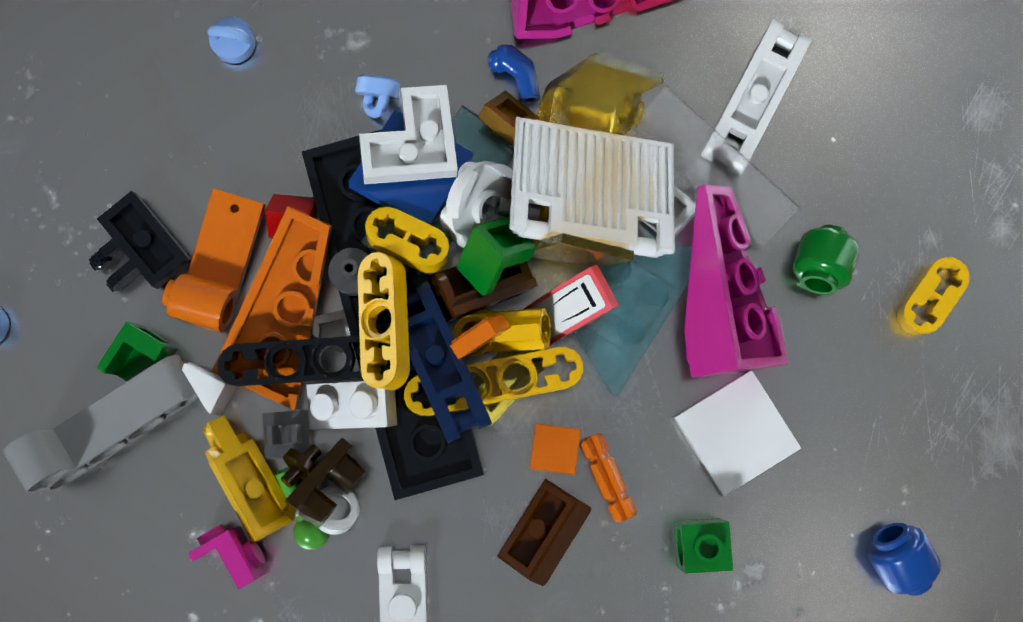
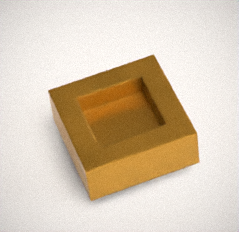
(501, 114)

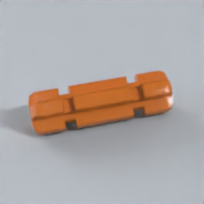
(608, 478)

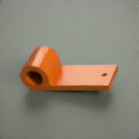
(218, 263)

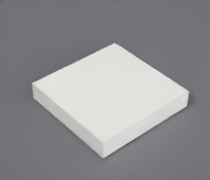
(736, 433)

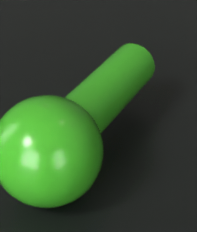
(305, 534)

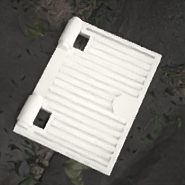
(593, 186)

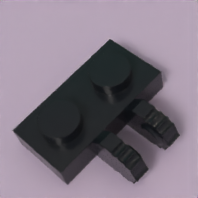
(144, 242)

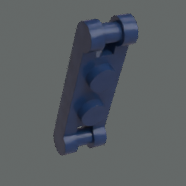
(438, 367)

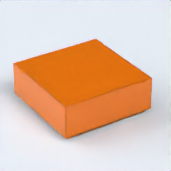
(479, 335)
(555, 449)

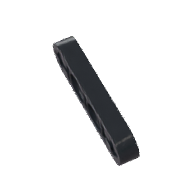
(310, 364)

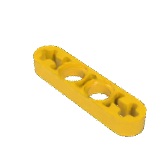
(495, 388)

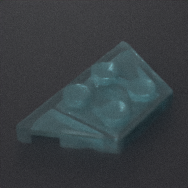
(645, 297)

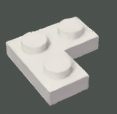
(419, 151)

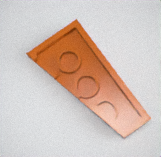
(282, 301)

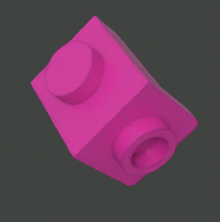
(239, 555)

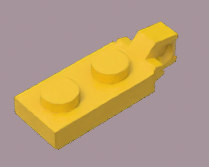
(245, 480)

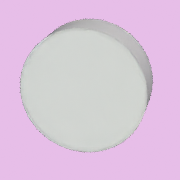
(345, 513)

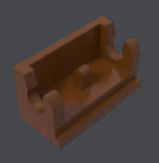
(459, 297)

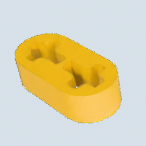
(412, 230)
(941, 302)

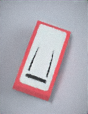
(576, 302)

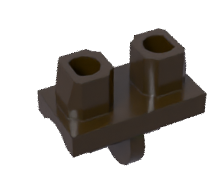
(307, 498)

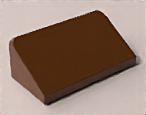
(544, 533)

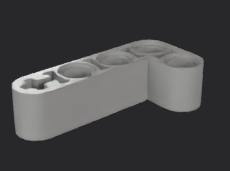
(59, 455)

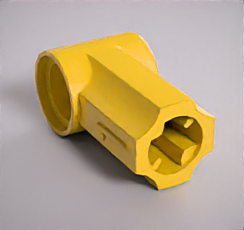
(528, 330)

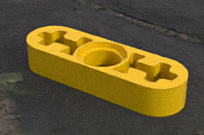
(396, 335)

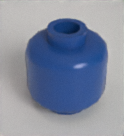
(904, 559)

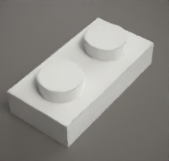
(350, 406)

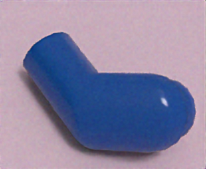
(518, 65)

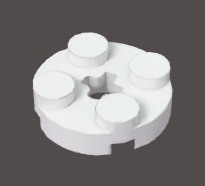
(473, 187)

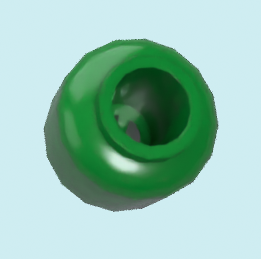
(826, 259)

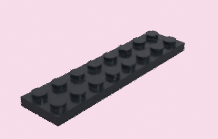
(415, 448)

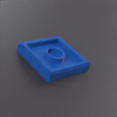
(417, 198)

